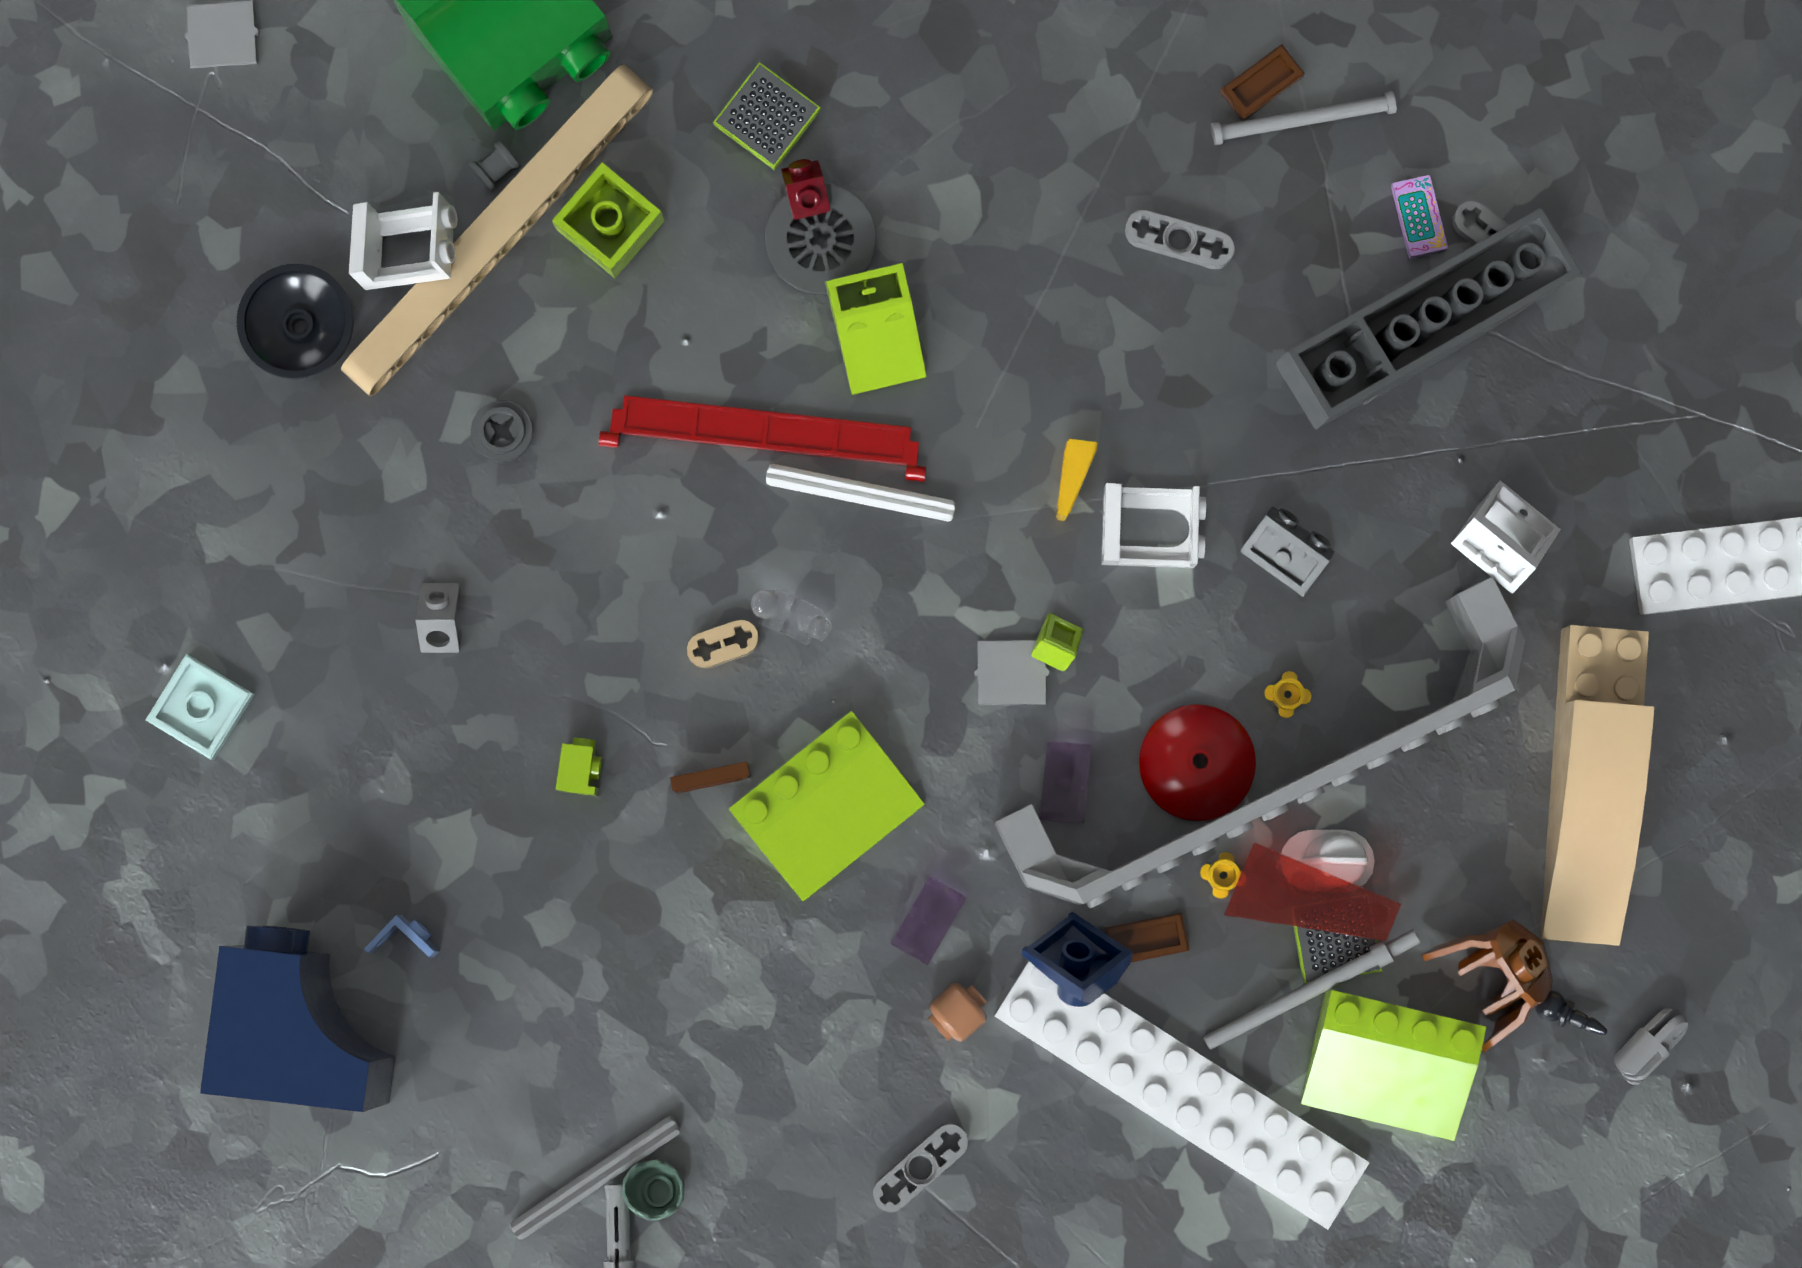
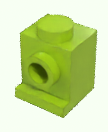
(579, 767)

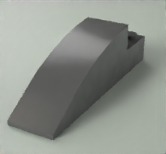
(1427, 319)

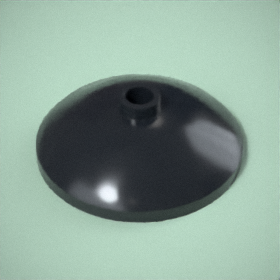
(277, 303)

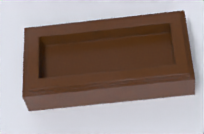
(1262, 82)
(710, 777)
(1152, 936)

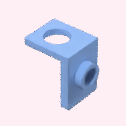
(414, 931)

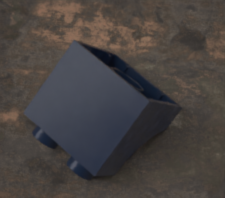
(282, 1033)

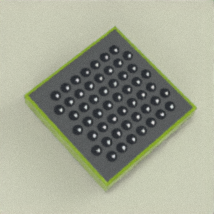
(767, 116)
(1326, 950)

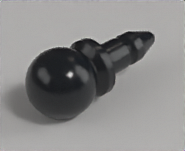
(1557, 1009)

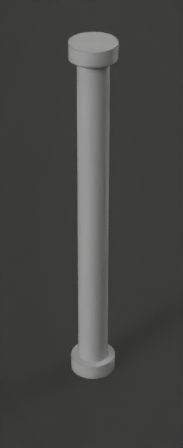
(1304, 117)

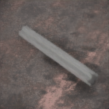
(595, 1177)

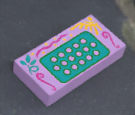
(1419, 217)

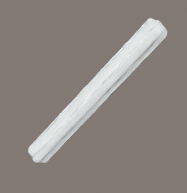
(860, 492)

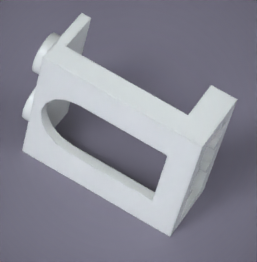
(367, 239)
(1181, 500)

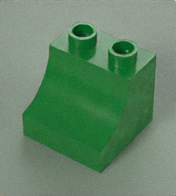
(510, 49)

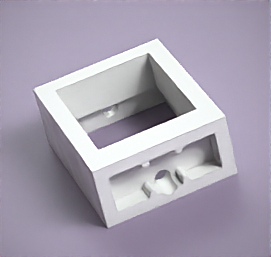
(1499, 523)

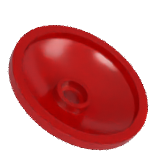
(1169, 770)

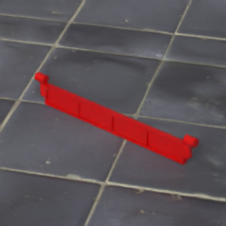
(765, 431)

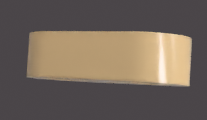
(726, 653)

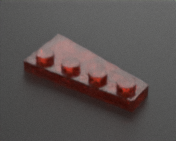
(1300, 895)

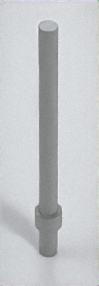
(1380, 954)

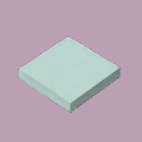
(200, 707)

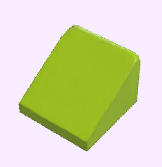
(1057, 642)

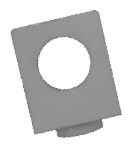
(438, 612)

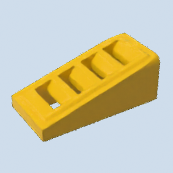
(1076, 463)

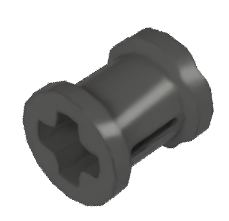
(494, 165)

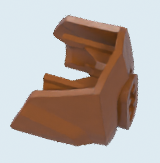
(1521, 959)

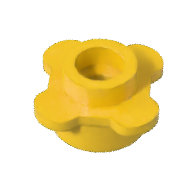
(1285, 705)
(1212, 874)

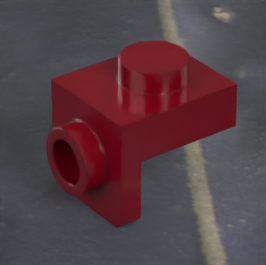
(805, 188)

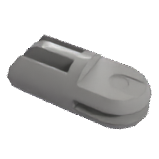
(1650, 1045)

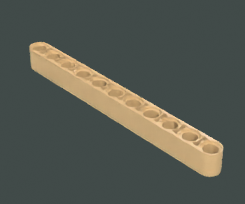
(498, 229)

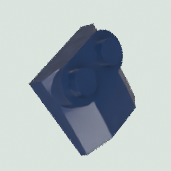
(1079, 960)

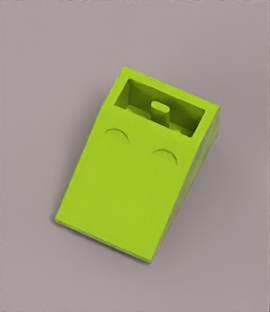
(876, 328)

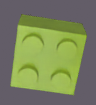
(608, 220)

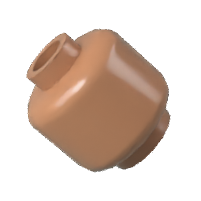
(958, 1012)

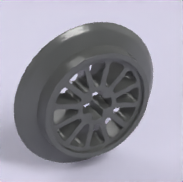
(812, 281)

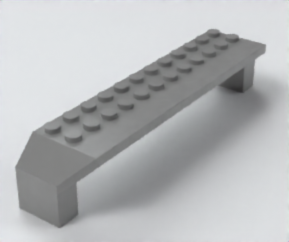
(1488, 674)

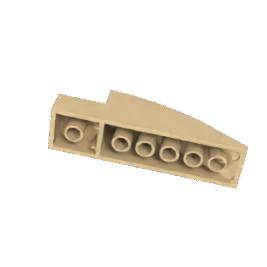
(1596, 783)

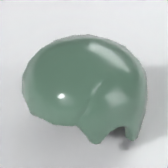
(653, 1190)

